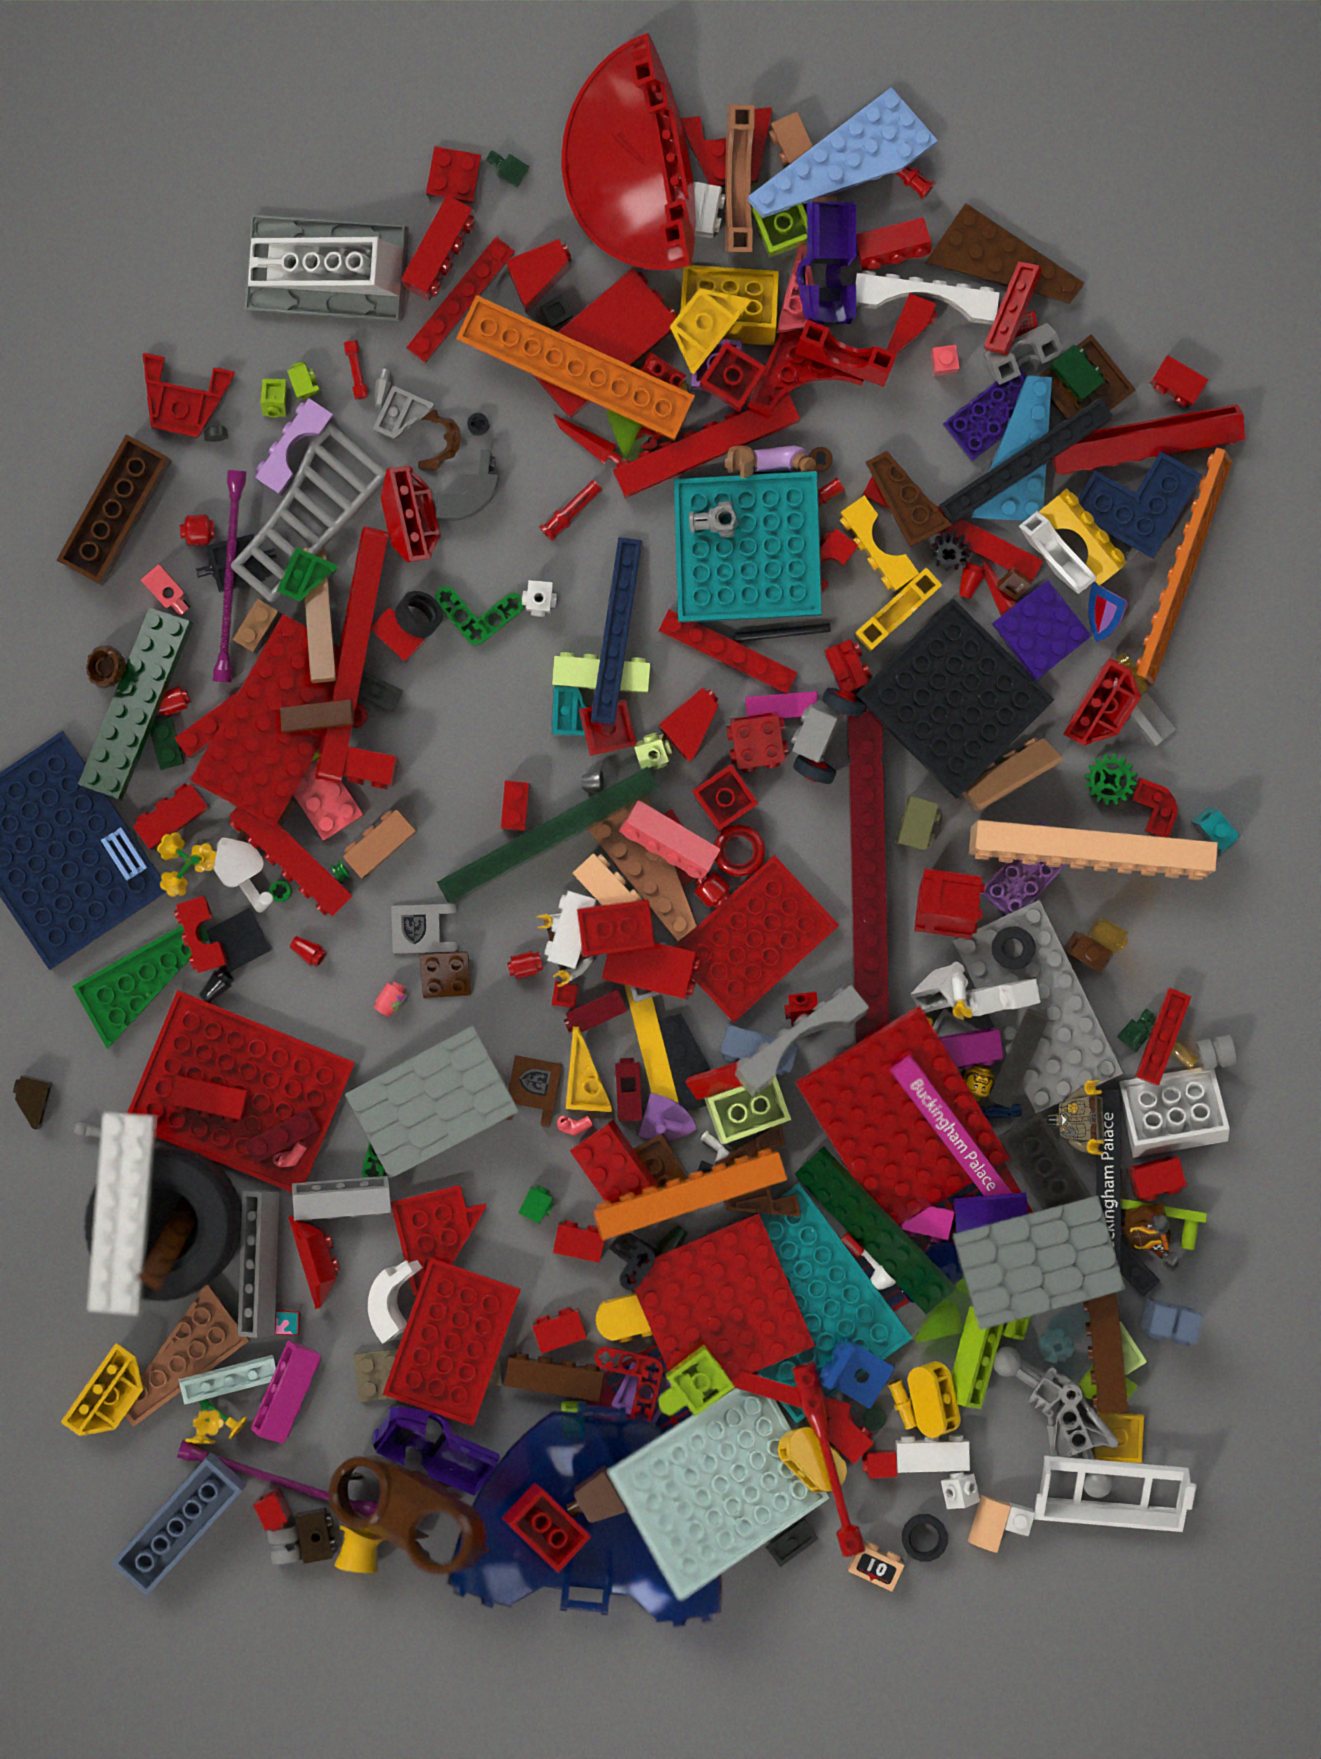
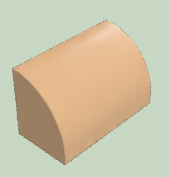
(989, 1523)

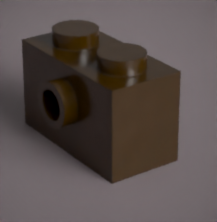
(315, 1535)

